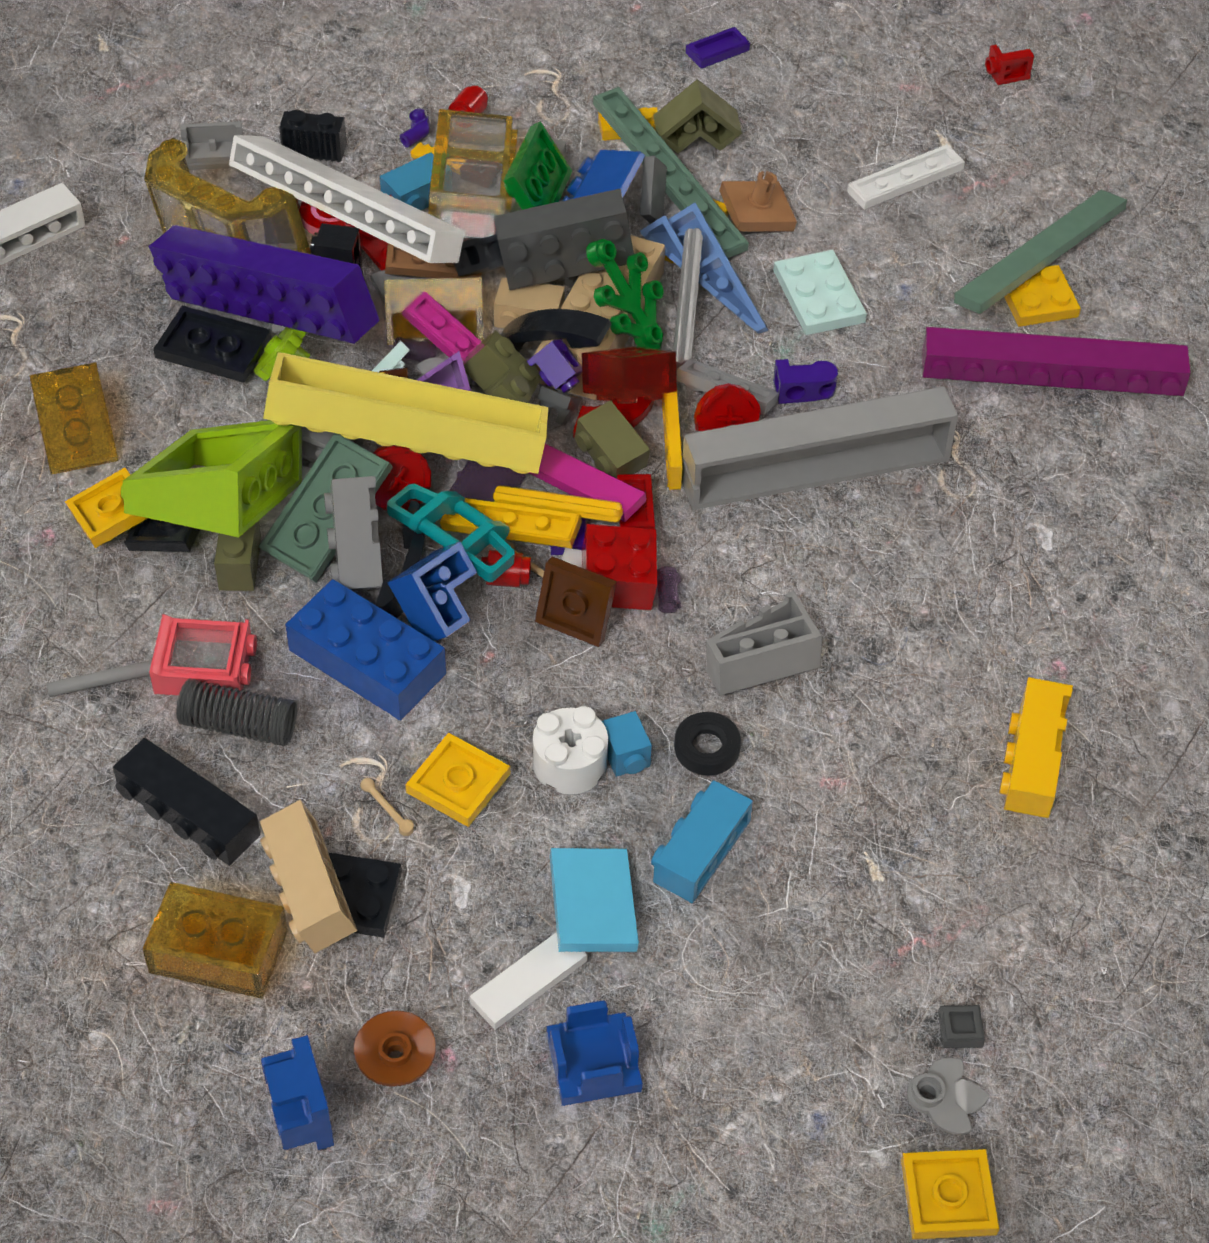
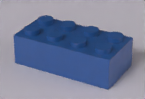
(366, 649)

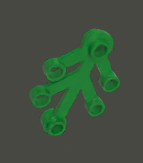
(646, 330)

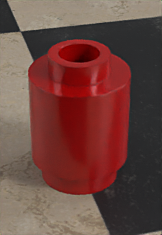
(470, 100)
(514, 576)

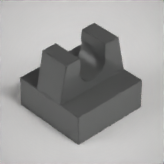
(556, 399)

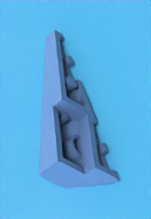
(715, 268)

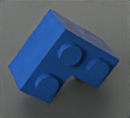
(429, 594)

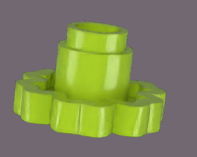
(286, 342)

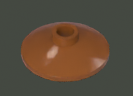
(391, 1033)

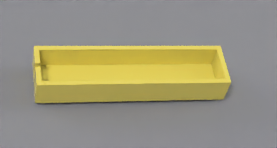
(406, 413)

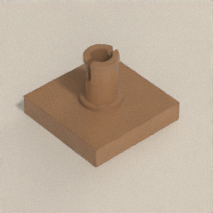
(758, 204)

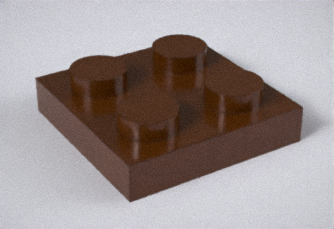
(575, 601)

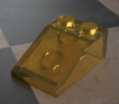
(73, 418)

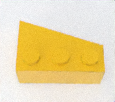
(1036, 748)

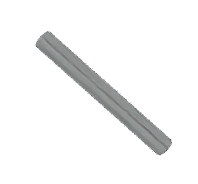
(687, 295)

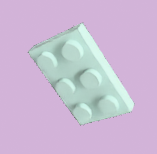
(819, 292)

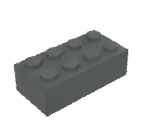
(553, 238)

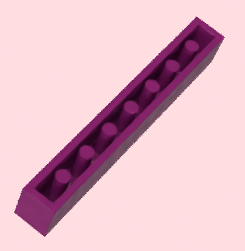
(1055, 361)

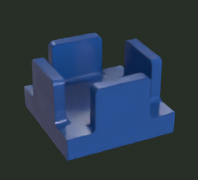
(594, 1054)
(298, 1097)

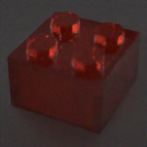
(629, 374)

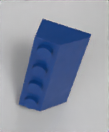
(605, 172)

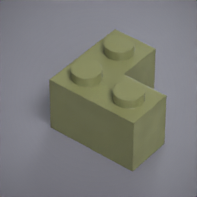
(696, 114)
(501, 369)

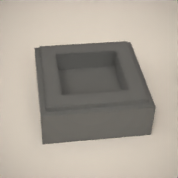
(961, 1026)

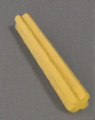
(586, 507)

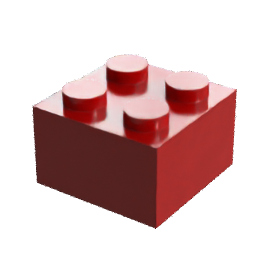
(625, 557)

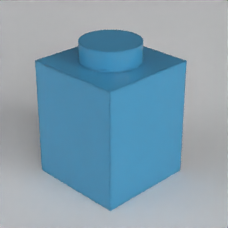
(627, 744)

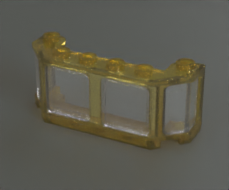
(470, 169)
(197, 204)

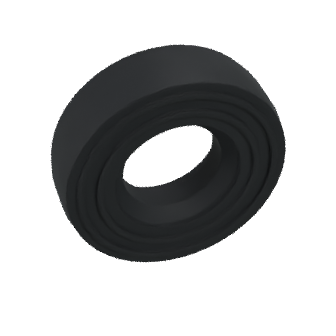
(706, 763)

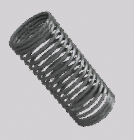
(192, 699)

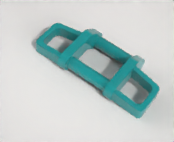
(451, 503)

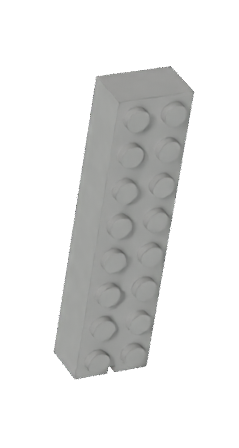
(818, 447)

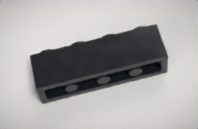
(186, 802)

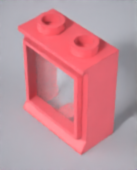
(202, 651)

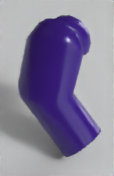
(419, 128)

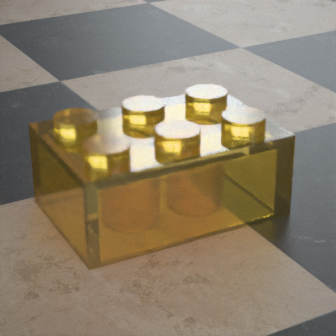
(215, 940)

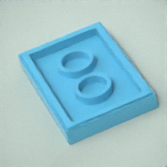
(593, 900)

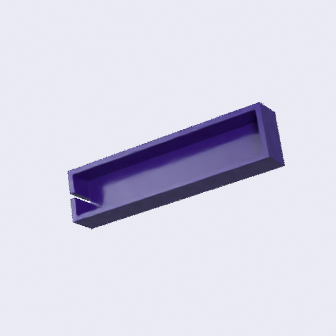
(265, 283)

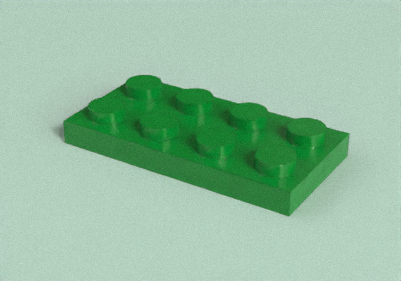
(537, 171)

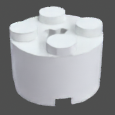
(570, 749)

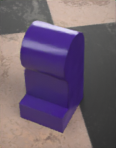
(804, 382)

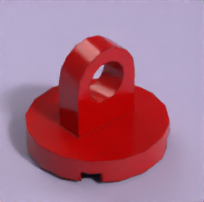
(726, 406)
(407, 469)

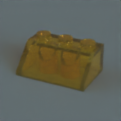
(457, 295)

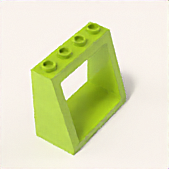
(243, 477)

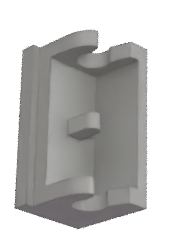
(209, 143)

